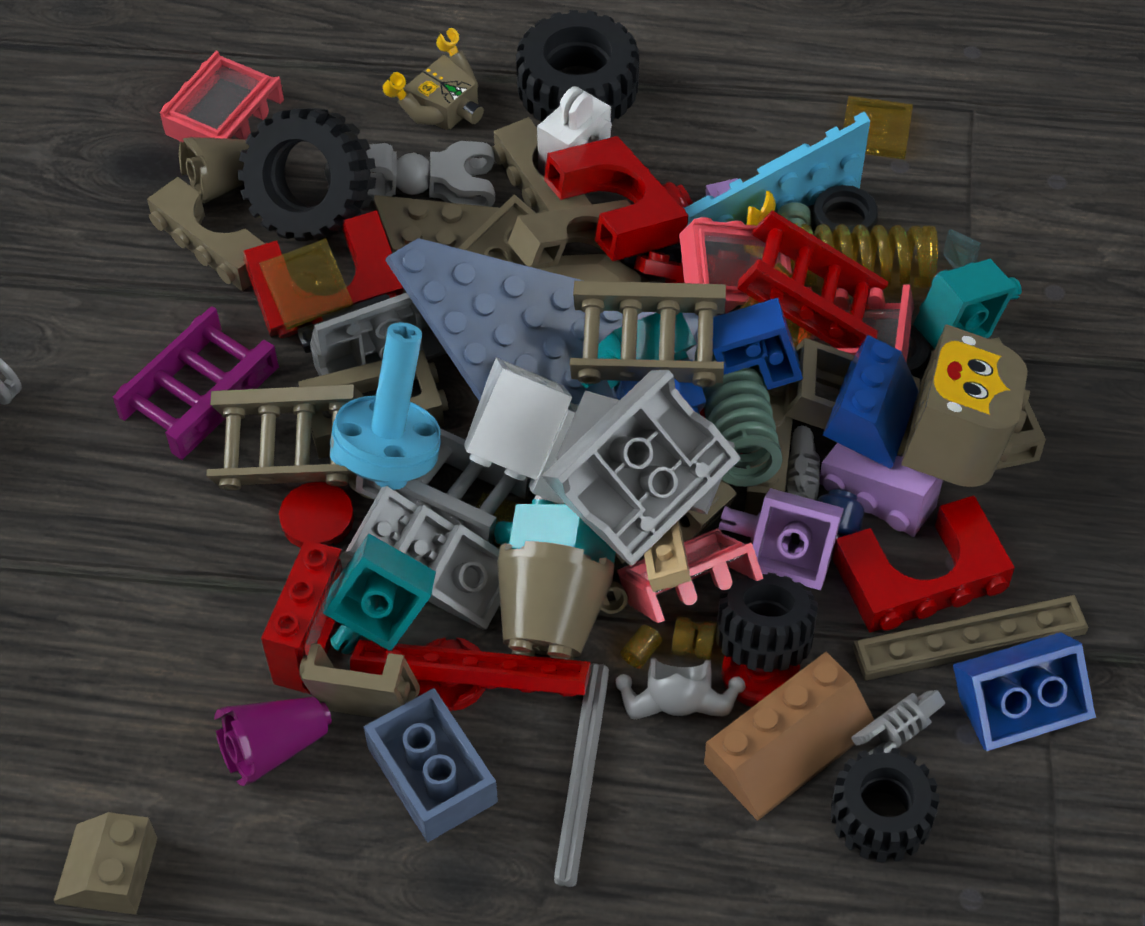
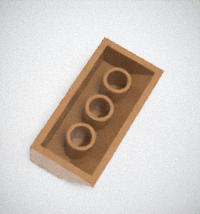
(788, 736)

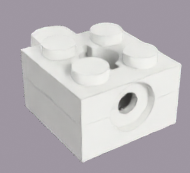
(575, 122)

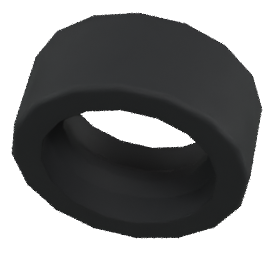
(845, 198)

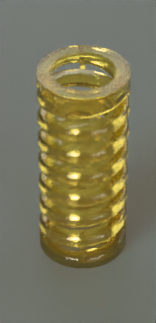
(924, 237)

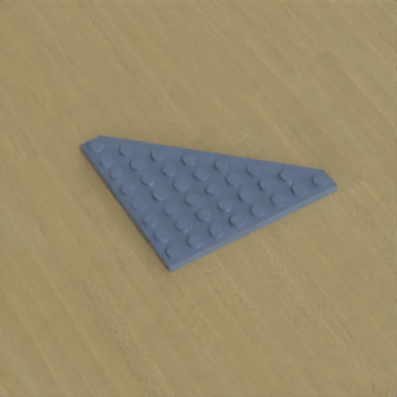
(502, 311)

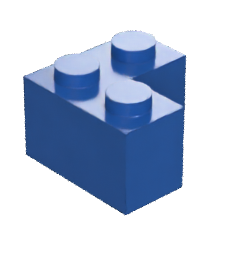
(757, 338)

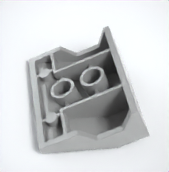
(361, 335)
(641, 466)

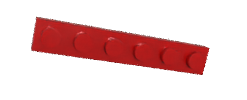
(479, 668)

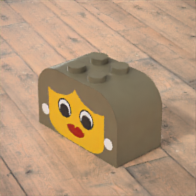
(967, 409)

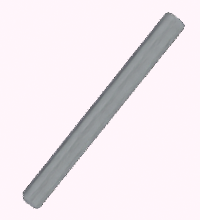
(581, 777)

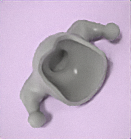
(678, 692)

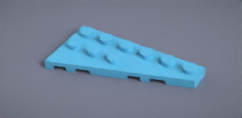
(794, 176)

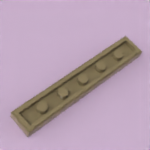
(967, 637)

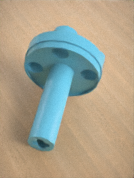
(387, 434)

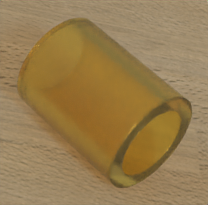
(641, 646)

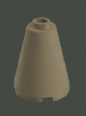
(212, 164)

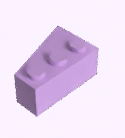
(894, 495)

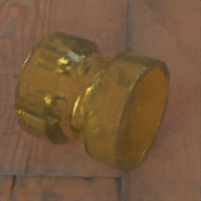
(685, 634)

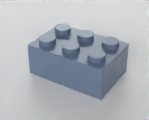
(431, 764)

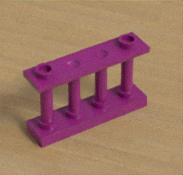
(201, 419)

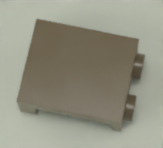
(358, 691)

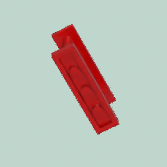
(800, 304)

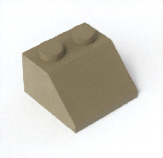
(108, 863)

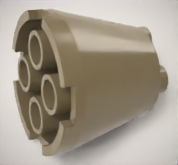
(550, 597)

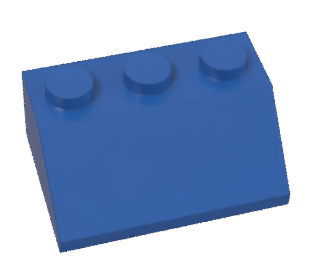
(874, 403)
(1025, 690)

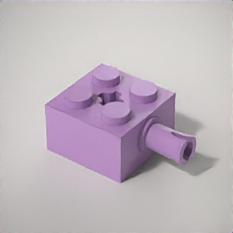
(772, 530)

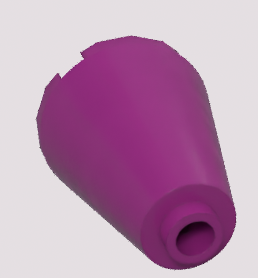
(268, 734)

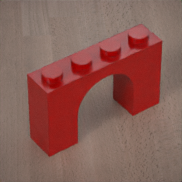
(613, 167)
(372, 273)
(889, 597)

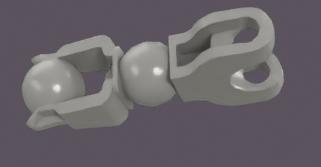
(446, 174)

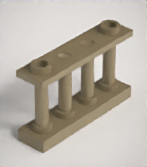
(639, 297)
(268, 405)

